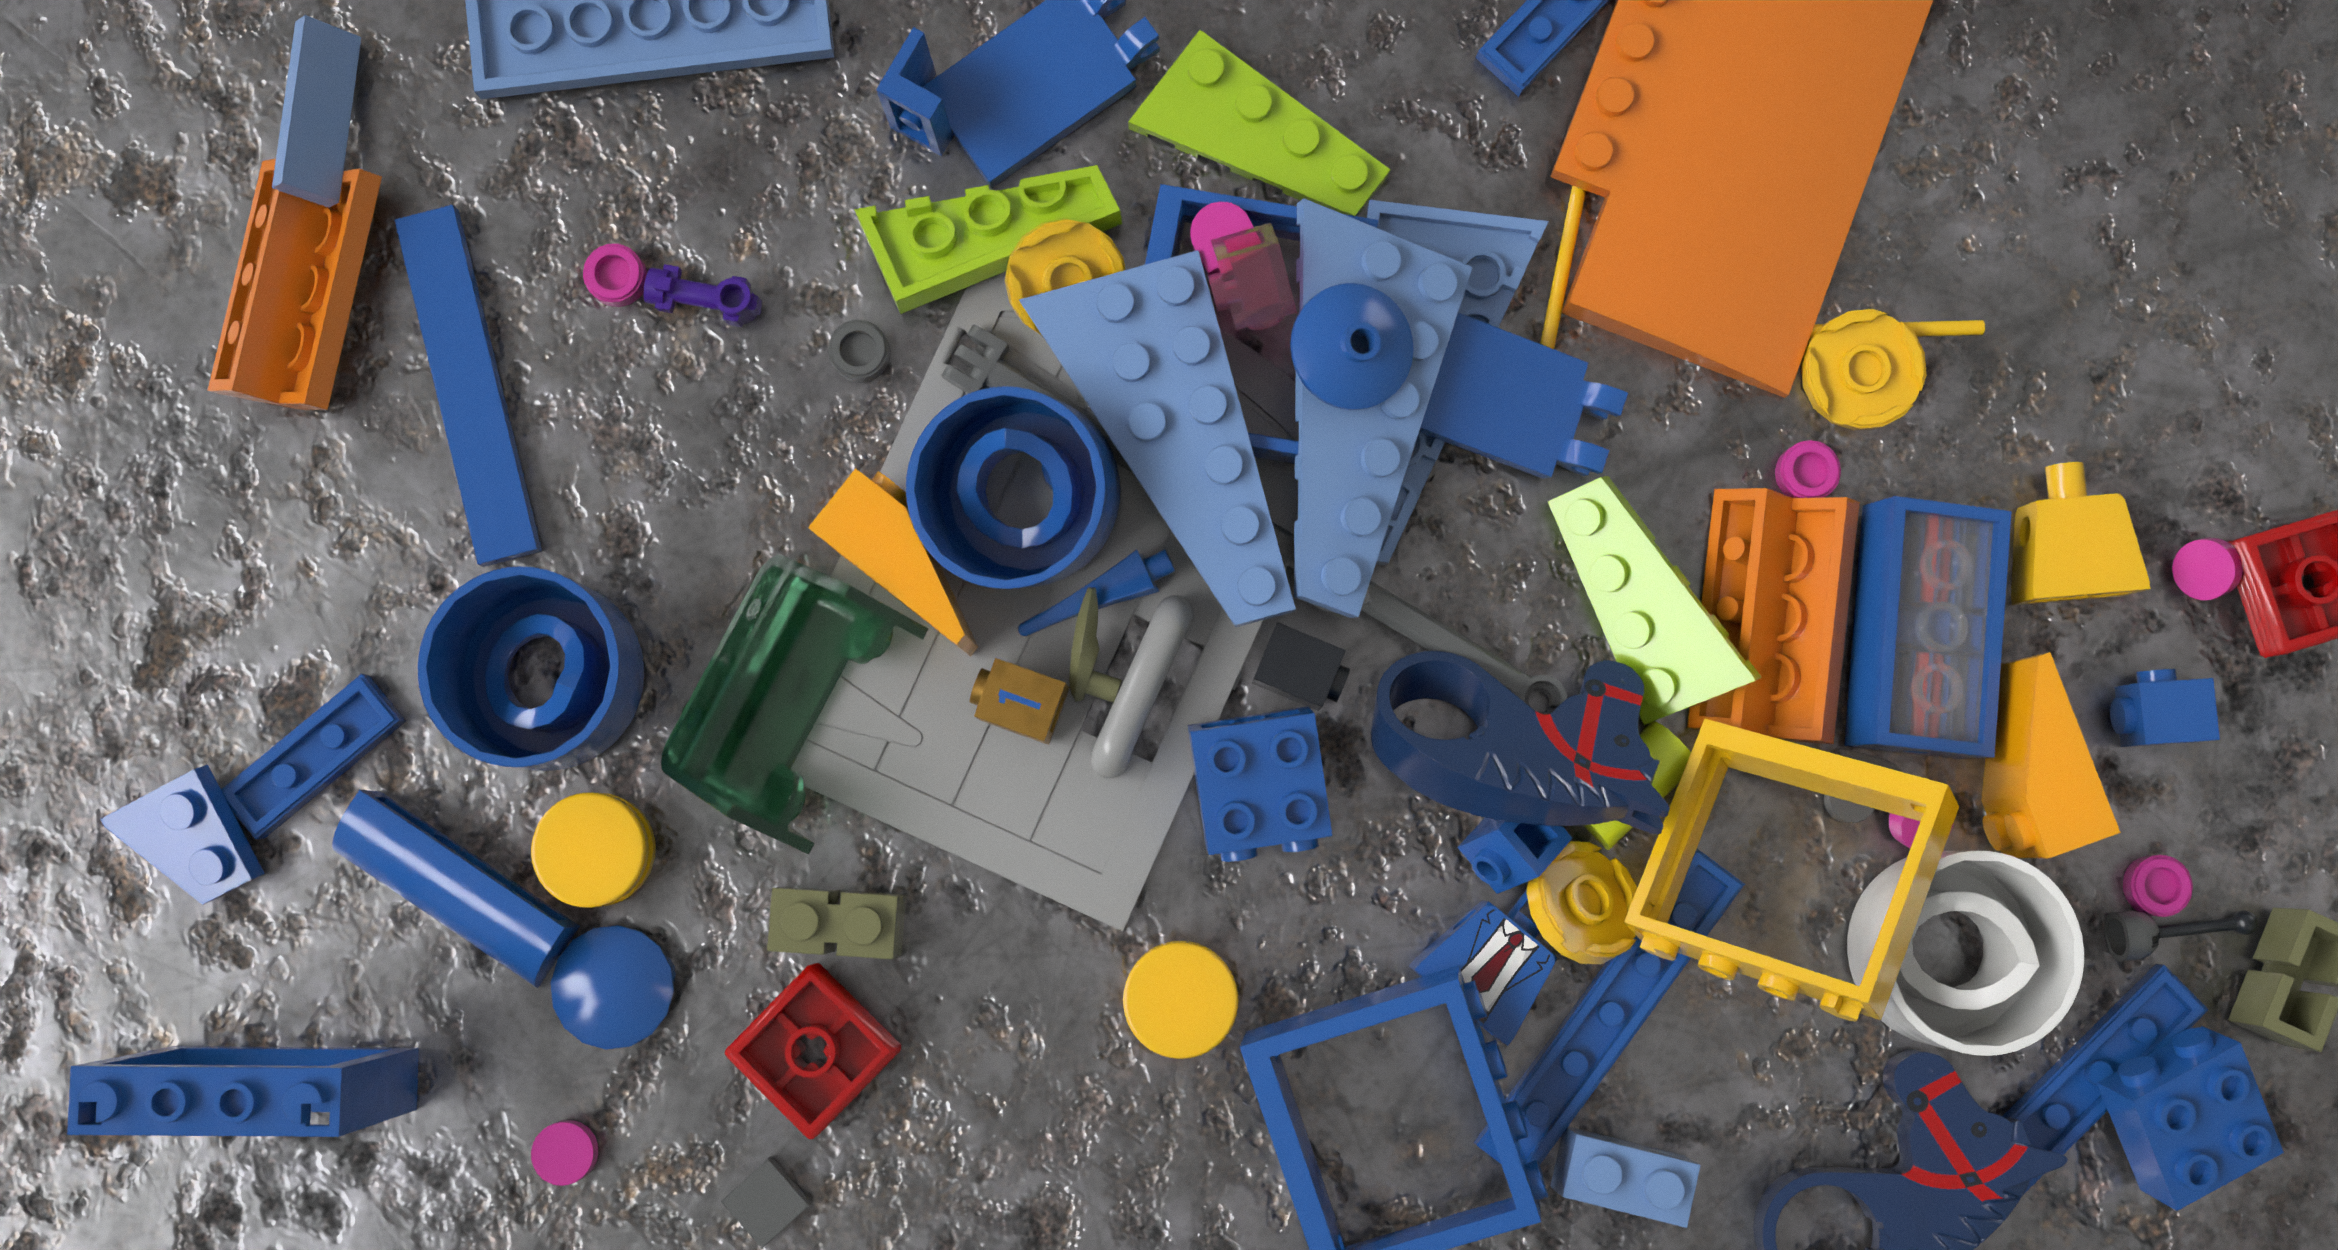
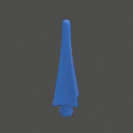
(1124, 581)

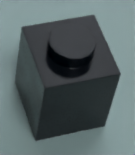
(1301, 668)

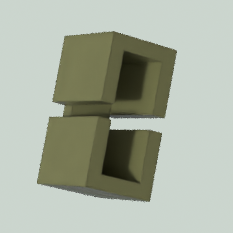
(861, 925)
(2294, 949)

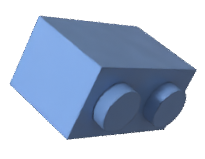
(1625, 1176)

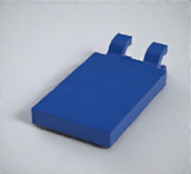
(1039, 82)
(1516, 401)

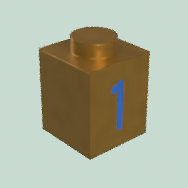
(1019, 700)

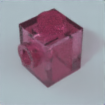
(1251, 278)

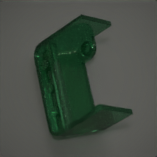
(769, 689)

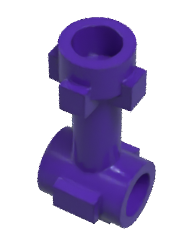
(731, 296)

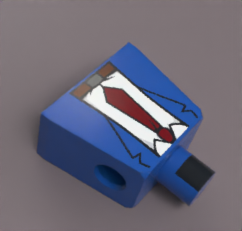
(1500, 957)

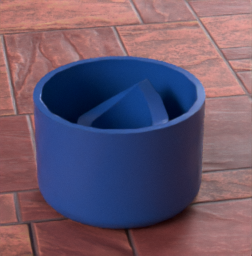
(951, 476)
(469, 658)

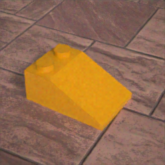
(874, 532)
(2042, 783)

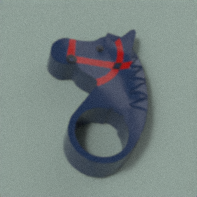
(1521, 764)
(1954, 1173)

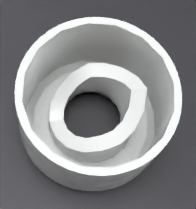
(2027, 965)

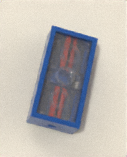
(1928, 628)

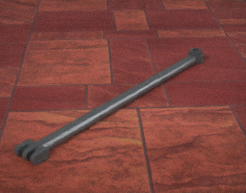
(1385, 606)

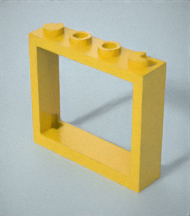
(1815, 770)

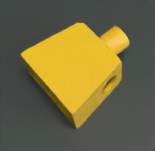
(2074, 544)

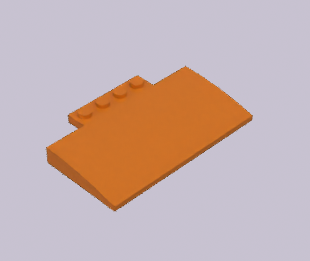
(1729, 169)

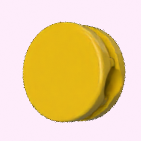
(593, 849)
(1180, 999)

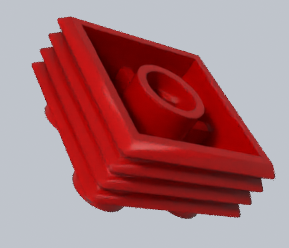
(2271, 587)
(772, 1050)

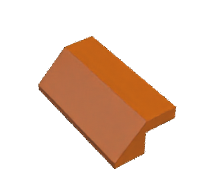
(293, 293)
(1782, 593)

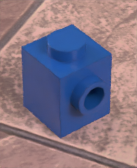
(2164, 710)
(1512, 852)

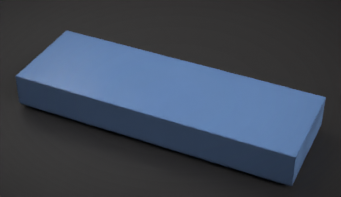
(316, 112)

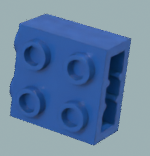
(1260, 783)
(2190, 1116)

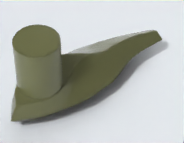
(1084, 653)

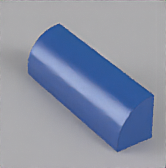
(452, 885)

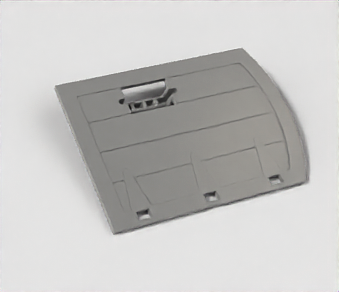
(1084, 810)

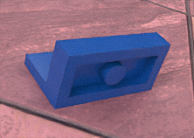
(908, 105)

